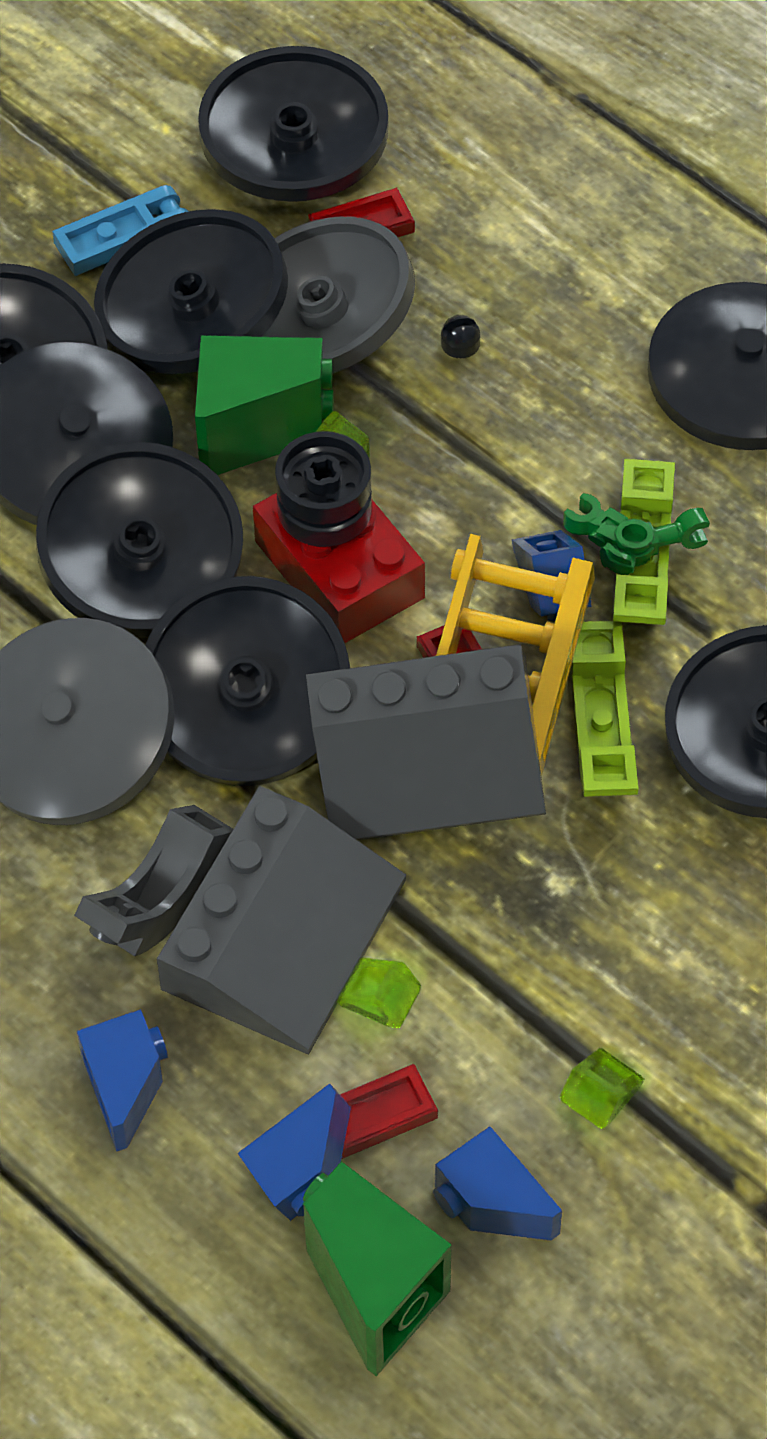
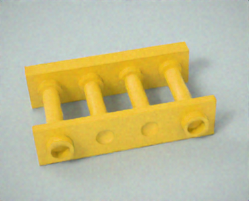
(555, 639)

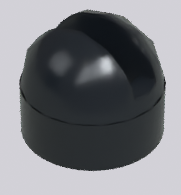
(460, 337)

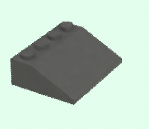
(427, 743)
(279, 922)

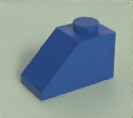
(549, 555)
(123, 1070)
(299, 1150)
(494, 1191)

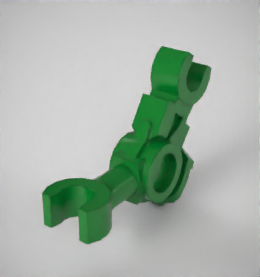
(632, 542)

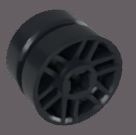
(323, 489)

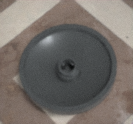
(344, 286)
(79, 720)

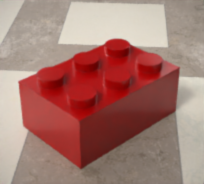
(353, 581)

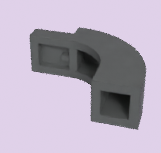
(163, 885)

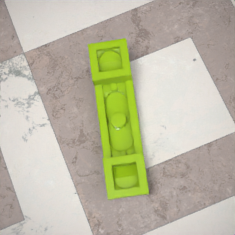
(645, 497)
(602, 712)

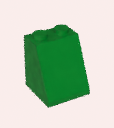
(258, 397)
(374, 1262)

